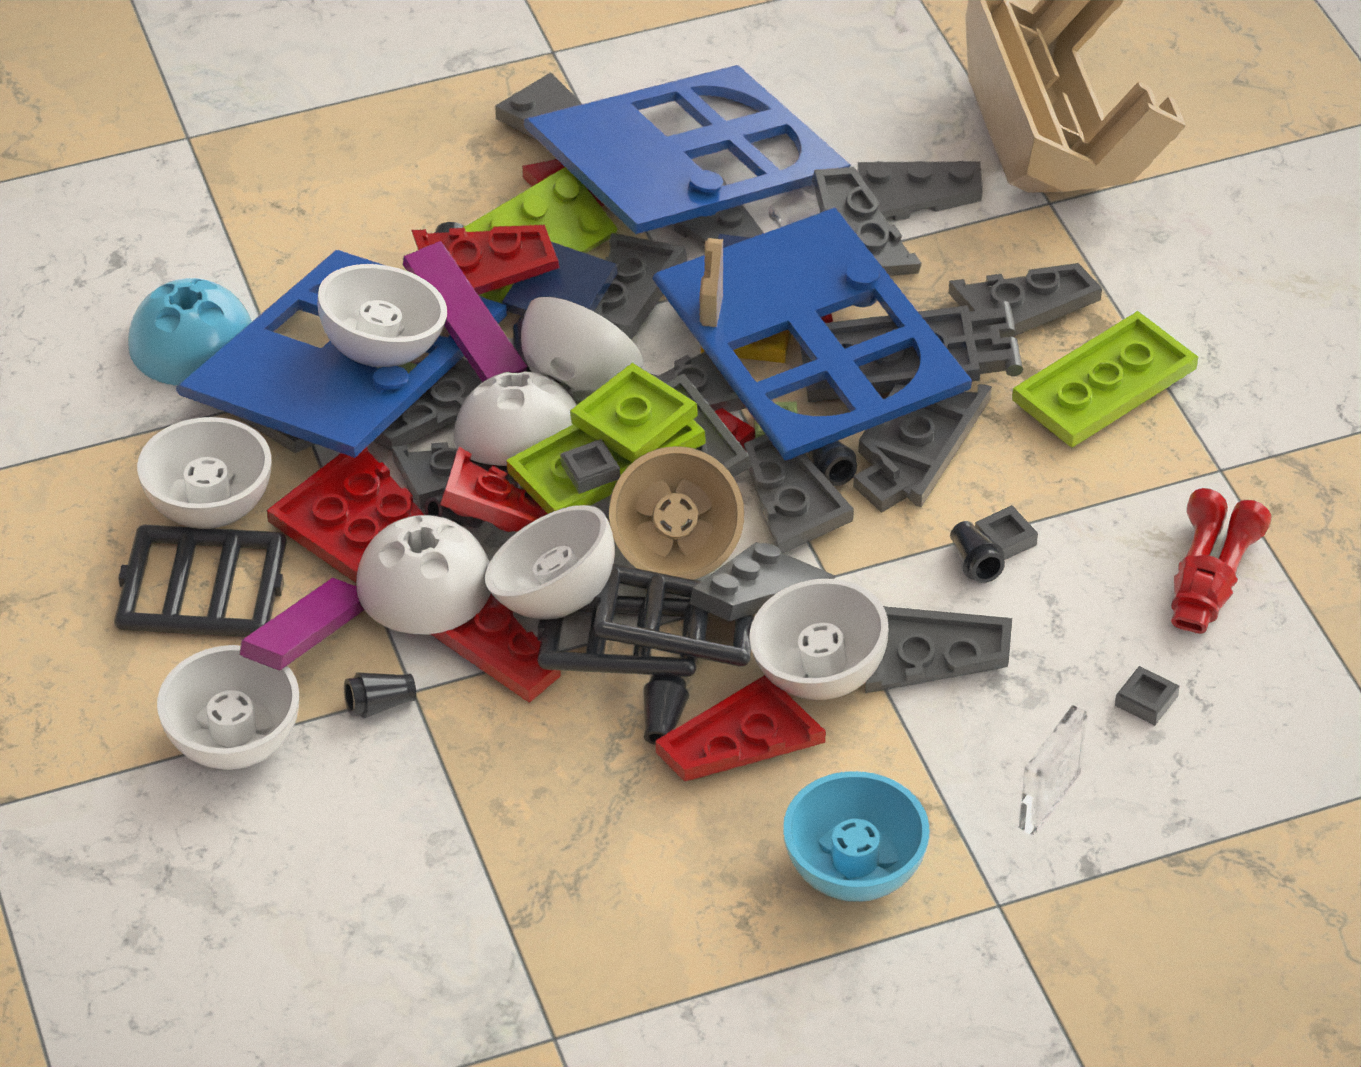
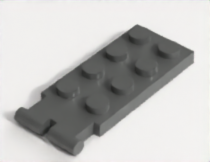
(977, 339)

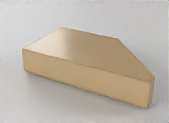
(712, 283)

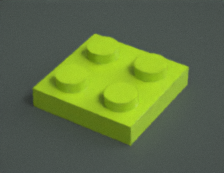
(634, 413)

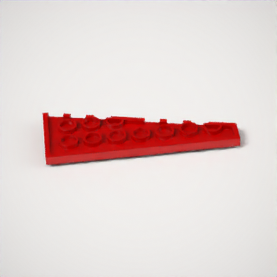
(341, 513)

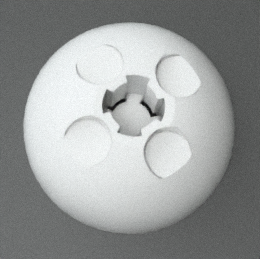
(380, 314)
(574, 346)
(511, 415)
(205, 471)
(554, 563)
(423, 576)
(820, 638)
(227, 708)

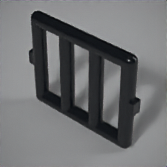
(187, 538)
(649, 634)
(595, 658)

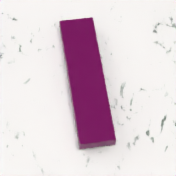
(467, 316)
(302, 625)

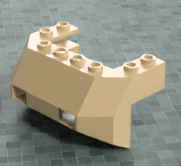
(1044, 106)

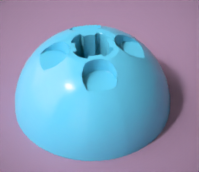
(183, 327)
(856, 835)

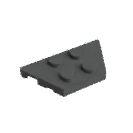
(923, 440)

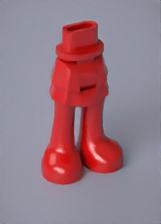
(1202, 579)

